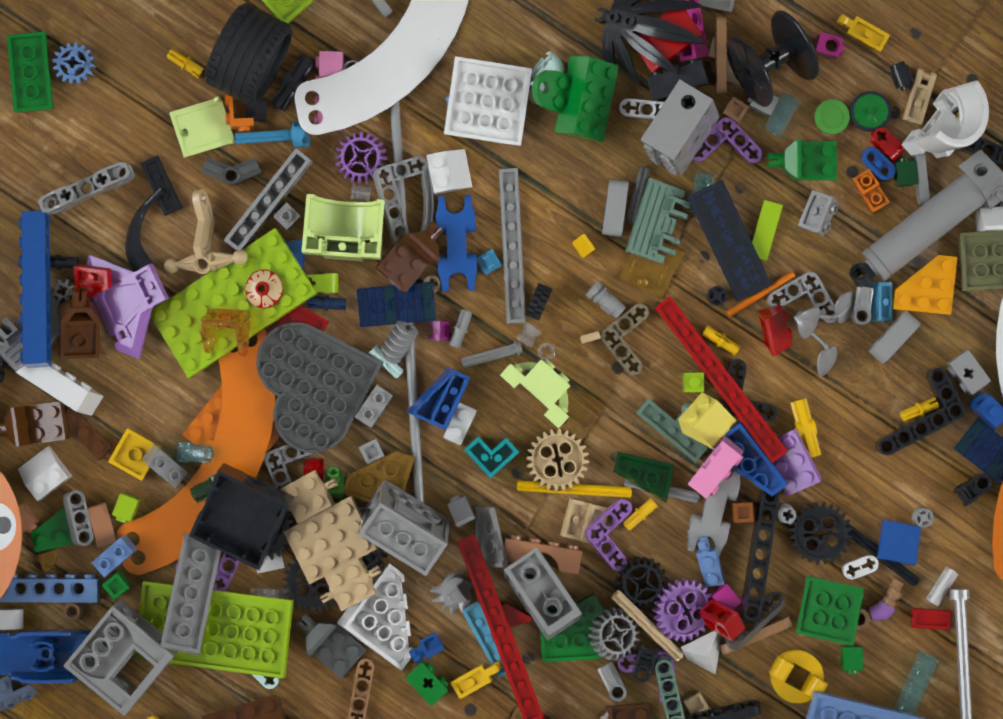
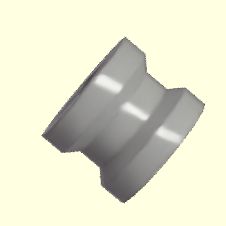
(925, 519)

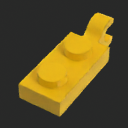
(864, 32)
(474, 679)

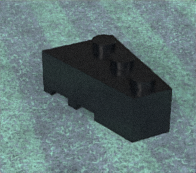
(696, 74)

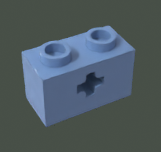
(114, 556)

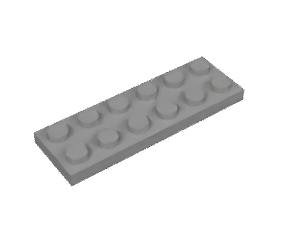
(190, 597)

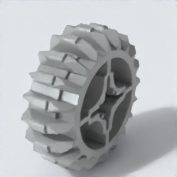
(627, 630)

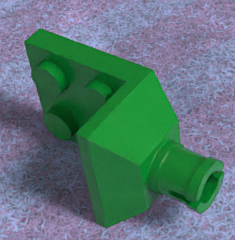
(807, 160)

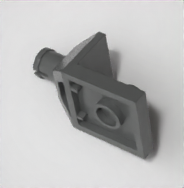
(331, 644)

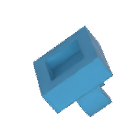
(488, 262)

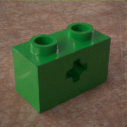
(417, 676)

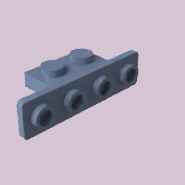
(10, 697)

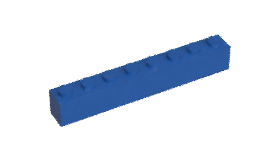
(35, 289)

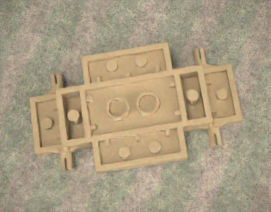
(329, 541)

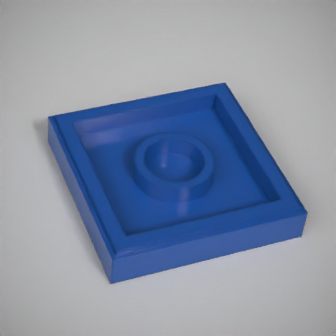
(898, 542)

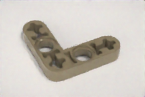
(619, 333)

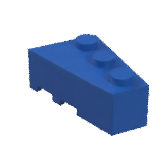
(441, 398)

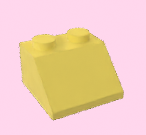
(706, 421)

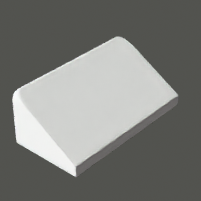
(942, 586)

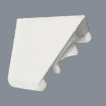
(704, 651)

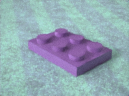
(796, 464)

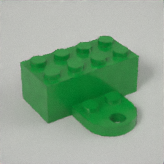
(579, 96)

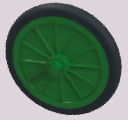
(870, 111)

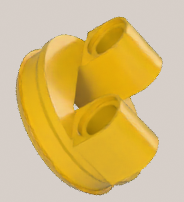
(783, 666)

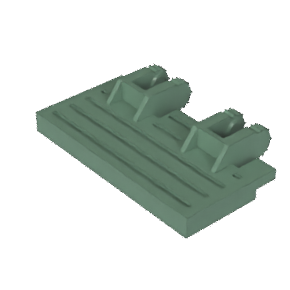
(654, 221)

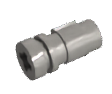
(607, 301)
(784, 507)

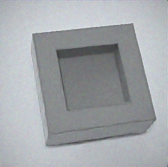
(371, 451)

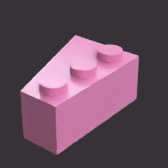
(716, 468)

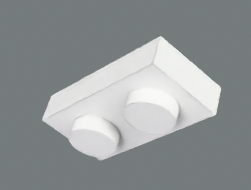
(460, 423)

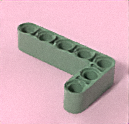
(668, 693)

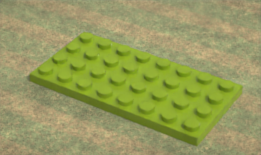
(225, 289)
(240, 631)

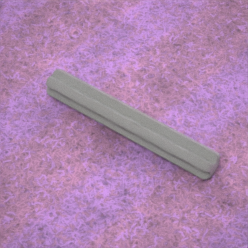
(673, 492)

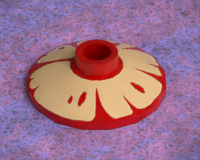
(272, 292)

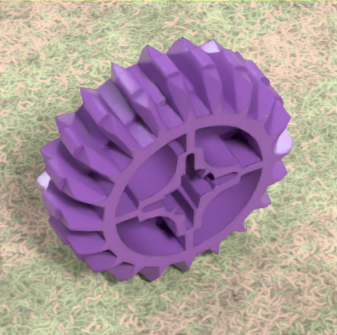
(368, 152)

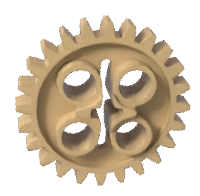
(574, 457)

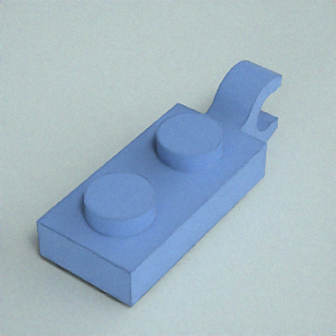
(709, 564)

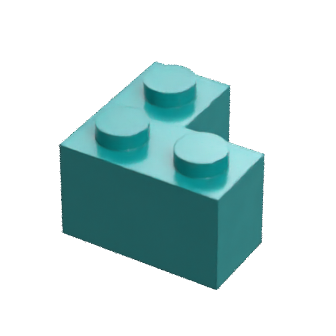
(491, 460)

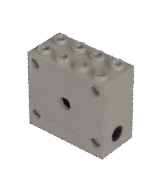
(680, 128)

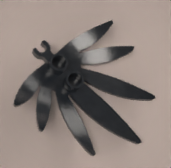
(626, 20)

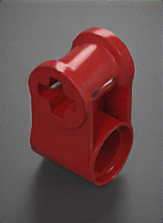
(888, 146)

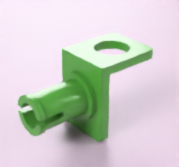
(337, 491)

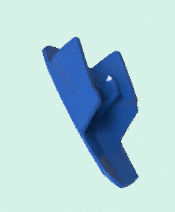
(39, 654)

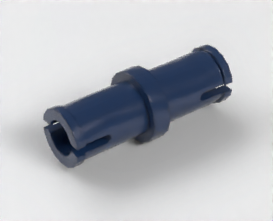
(327, 303)

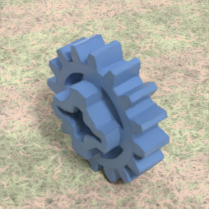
(74, 56)

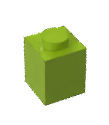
(693, 382)
(126, 507)

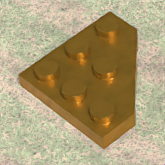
(366, 480)

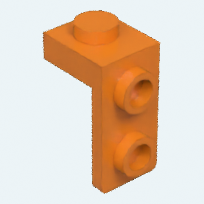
(241, 124)

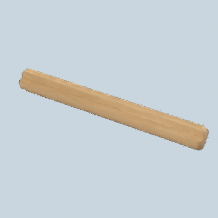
(654, 632)

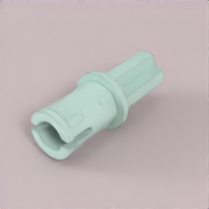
(392, 368)

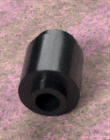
(901, 76)

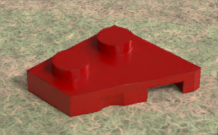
(93, 278)

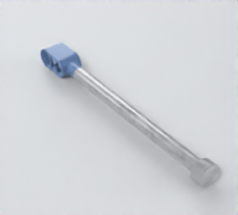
(959, 596)

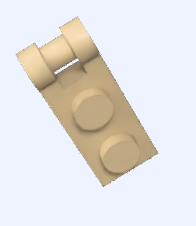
(919, 97)

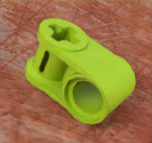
(325, 283)

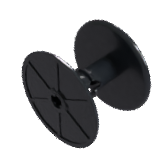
(791, 47)

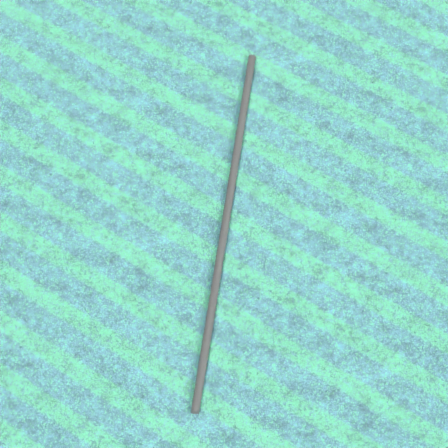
(410, 354)

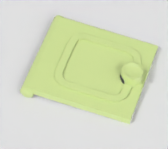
(202, 127)

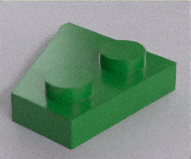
(52, 533)

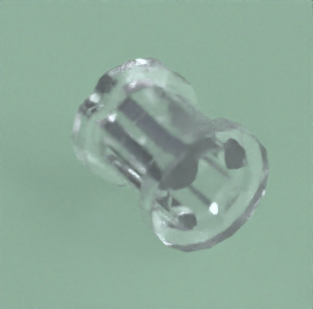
(361, 193)
(540, 353)

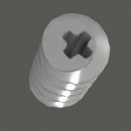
(399, 341)

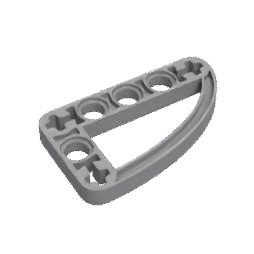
(394, 202)

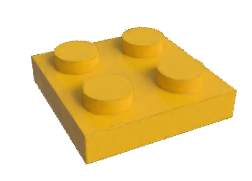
(130, 452)

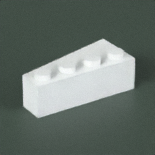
(63, 387)

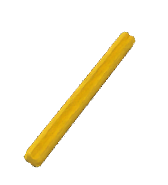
(580, 489)

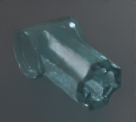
(189, 452)

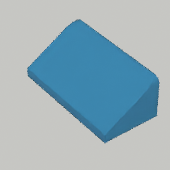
(882, 301)

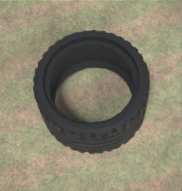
(248, 54)

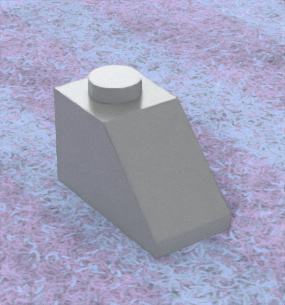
(460, 510)

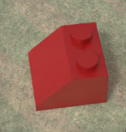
(775, 329)

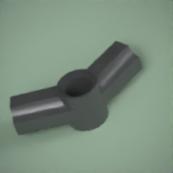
(220, 170)

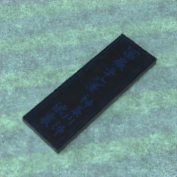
(729, 240)

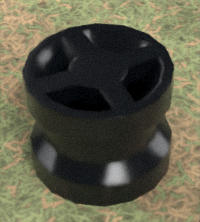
(719, 294)

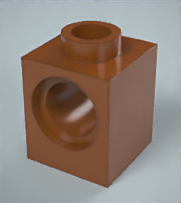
(742, 511)

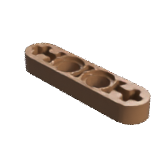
(720, 55)
(768, 630)
(358, 694)

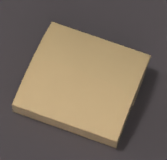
(578, 517)

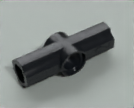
(292, 81)

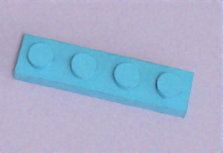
(480, 628)

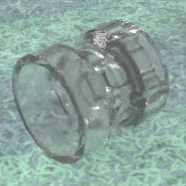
(528, 335)

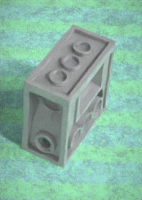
(405, 527)
(541, 593)
(100, 663)

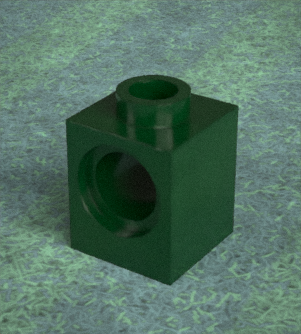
(905, 173)
(590, 606)

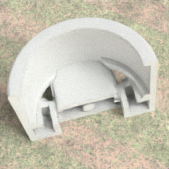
(946, 131)

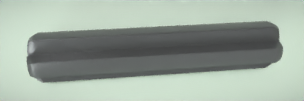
(637, 193)

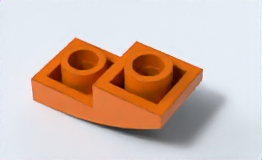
(871, 191)

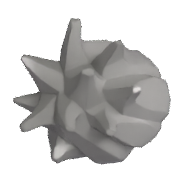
(453, 592)

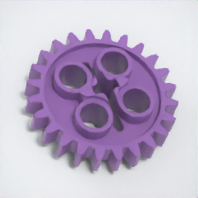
(669, 620)

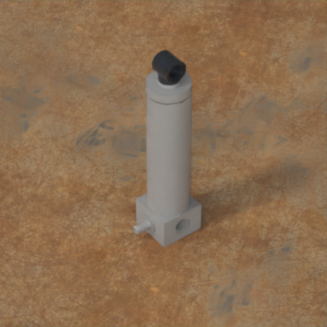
(978, 184)

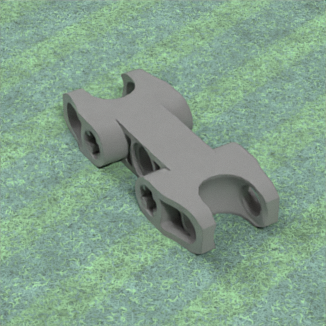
(76, 189)
(710, 520)

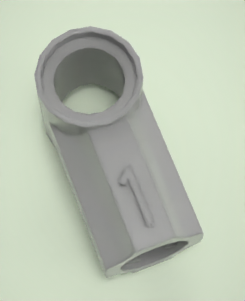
(863, 303)
(611, 680)

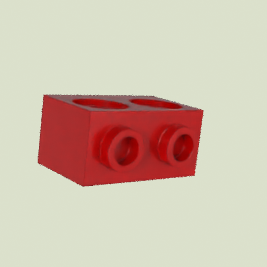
(722, 619)

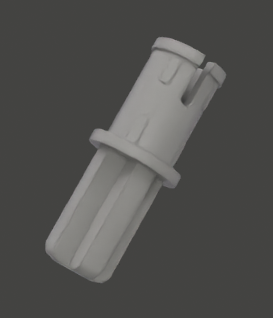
(460, 328)

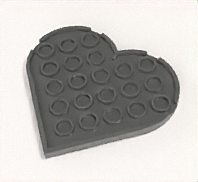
(315, 384)

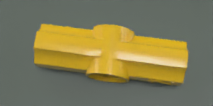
(805, 426)

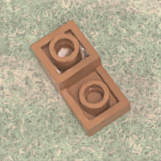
(101, 525)

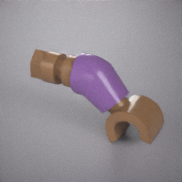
(883, 608)

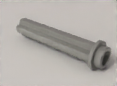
(494, 354)

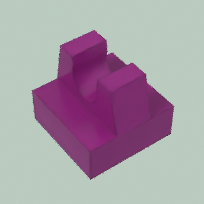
(441, 330)

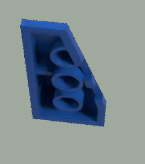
(755, 464)

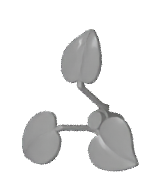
(808, 320)

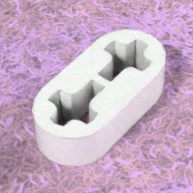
(862, 571)

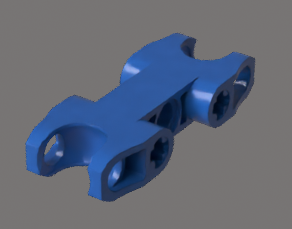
(457, 258)

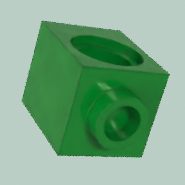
(117, 585)
(851, 658)

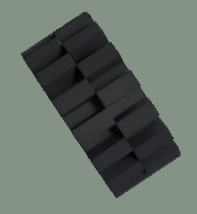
(538, 301)

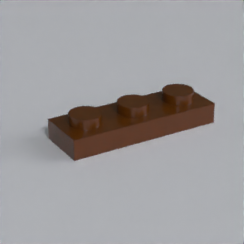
(87, 434)

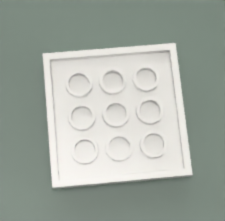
(487, 101)

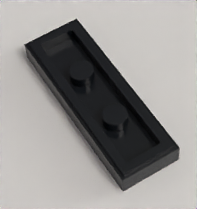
(158, 177)

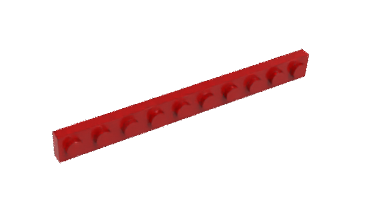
(721, 379)
(499, 628)

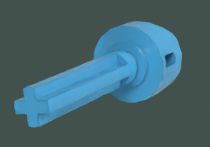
(296, 134)

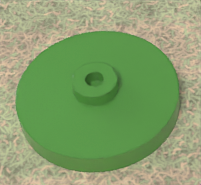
(831, 116)

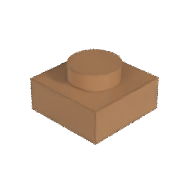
(735, 110)

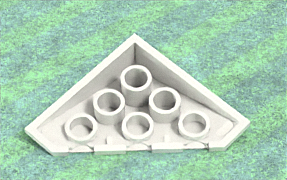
(382, 619)

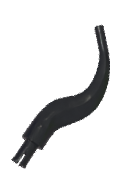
(134, 251)

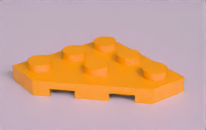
(929, 287)

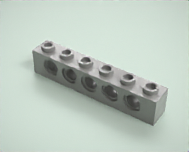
(268, 200)

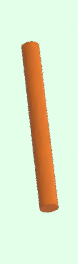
(760, 294)

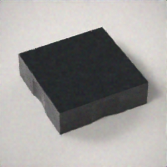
(241, 516)

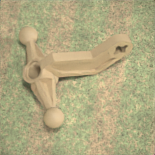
(203, 243)

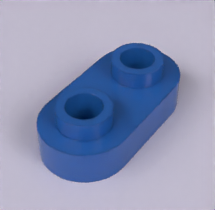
(878, 163)

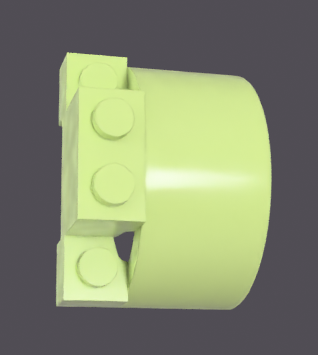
(344, 228)
(544, 385)

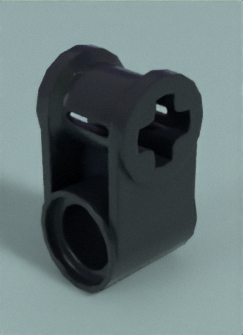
(971, 489)
(644, 661)

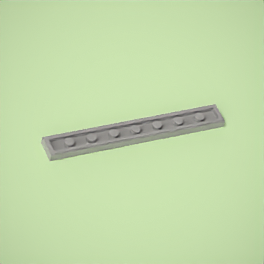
(512, 245)

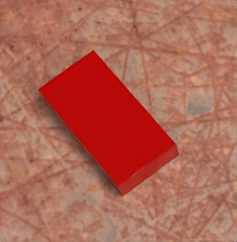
(931, 618)

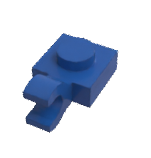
(428, 647)

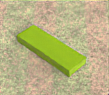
(766, 228)

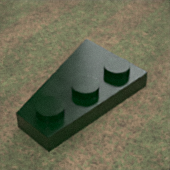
(645, 473)

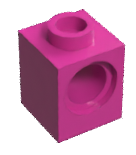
(821, 50)
(727, 597)

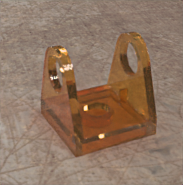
(226, 318)

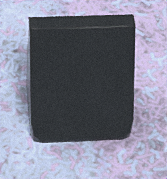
(258, 111)

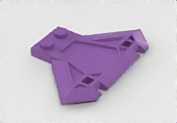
(128, 303)

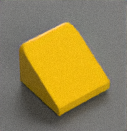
(583, 245)

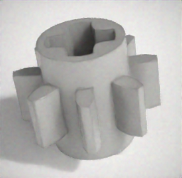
(58, 288)

